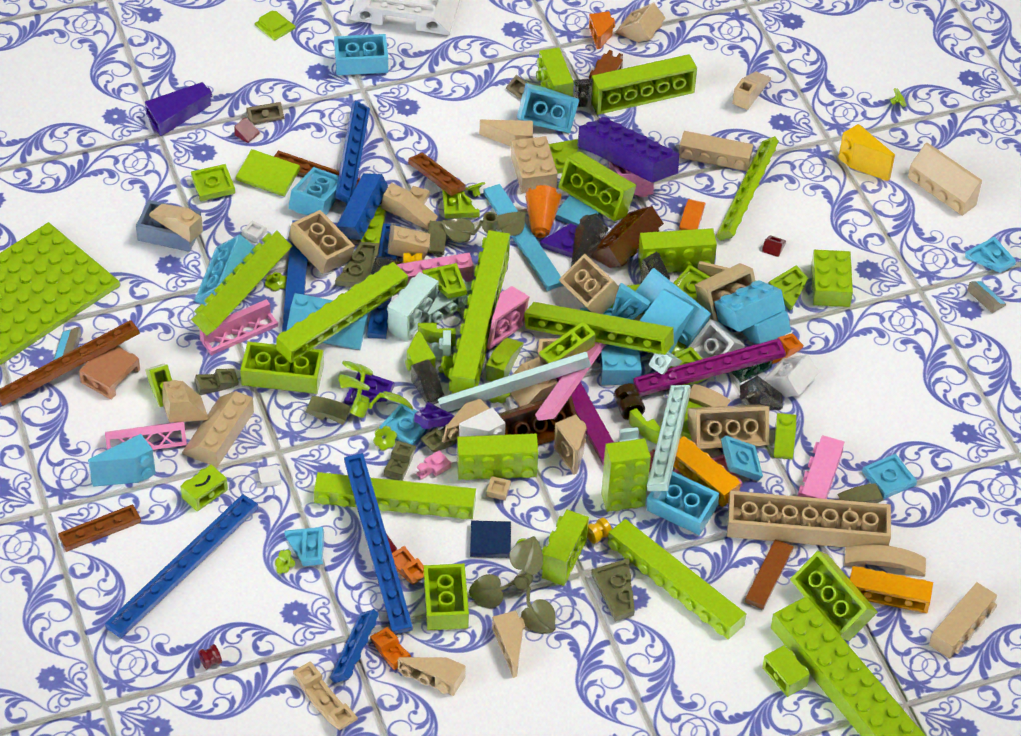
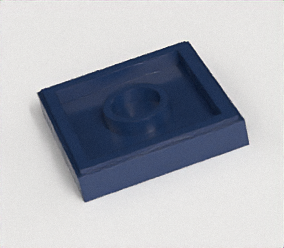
(490, 539)

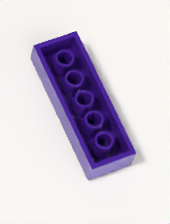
(628, 149)

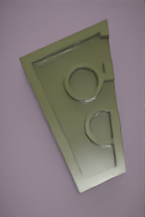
(359, 266)
(616, 588)

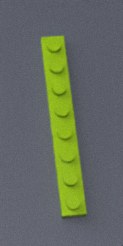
(747, 188)

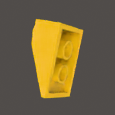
(866, 153)

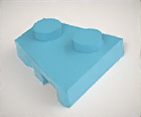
(991, 255)
(628, 303)
(307, 544)

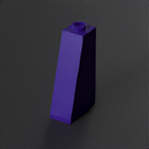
(177, 107)

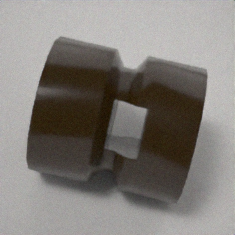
(628, 399)

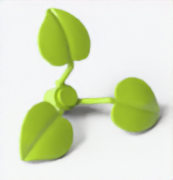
(362, 402)

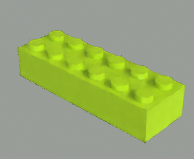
(643, 84)

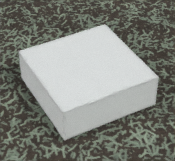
(254, 231)
(269, 476)

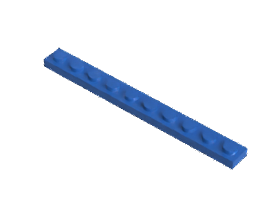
(378, 544)
(181, 566)

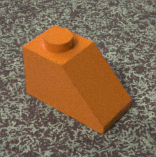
(601, 27)

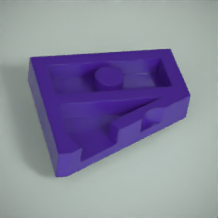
(561, 241)
(376, 384)
(432, 416)

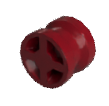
(210, 656)

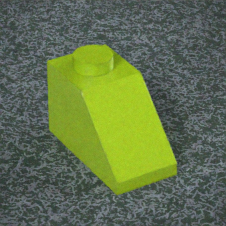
(419, 351)
(156, 376)
(784, 436)

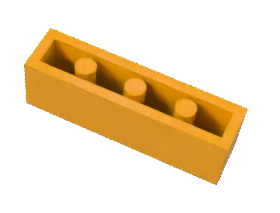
(704, 470)
(893, 589)

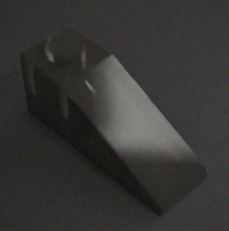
(588, 236)

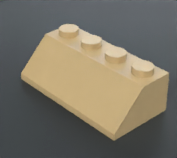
(945, 179)
(740, 422)
(221, 429)

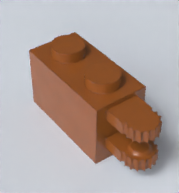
(607, 63)

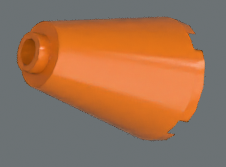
(542, 209)

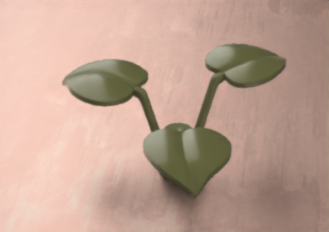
(462, 229)
(529, 559)

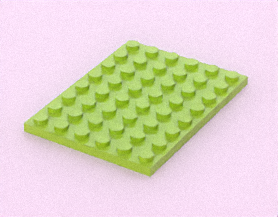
(45, 285)

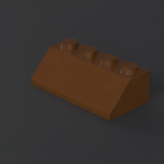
(624, 237)
(524, 421)

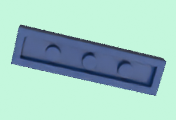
(352, 650)

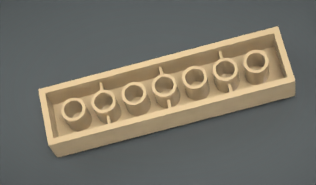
(807, 520)

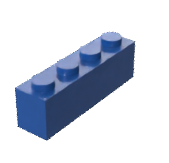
(362, 206)

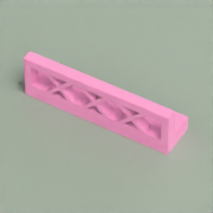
(236, 323)
(153, 429)

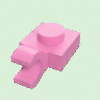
(435, 464)

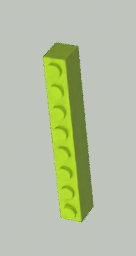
(240, 284)
(341, 312)
(608, 328)
(400, 496)
(676, 579)

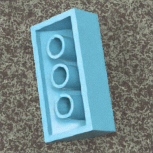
(222, 263)
(651, 288)
(349, 337)

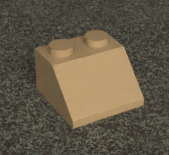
(641, 23)
(407, 240)
(535, 392)
(182, 402)
(570, 441)

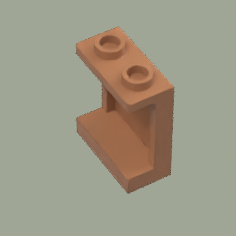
(108, 370)

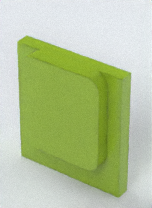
(274, 25)

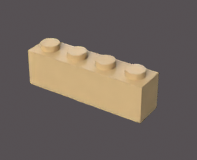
(715, 150)
(963, 620)

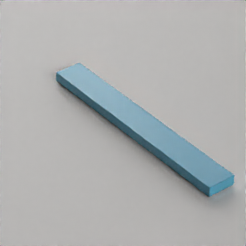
(526, 240)

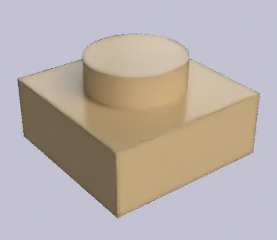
(420, 193)
(498, 488)

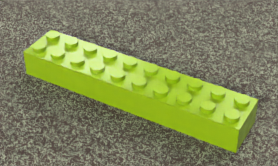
(478, 317)
(841, 672)

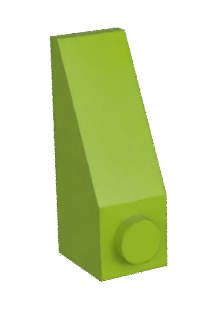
(574, 342)
(503, 359)

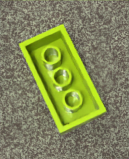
(597, 186)
(679, 248)
(267, 368)
(497, 456)
(625, 474)
(834, 595)

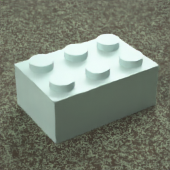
(411, 306)

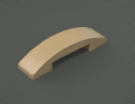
(885, 556)
(322, 697)

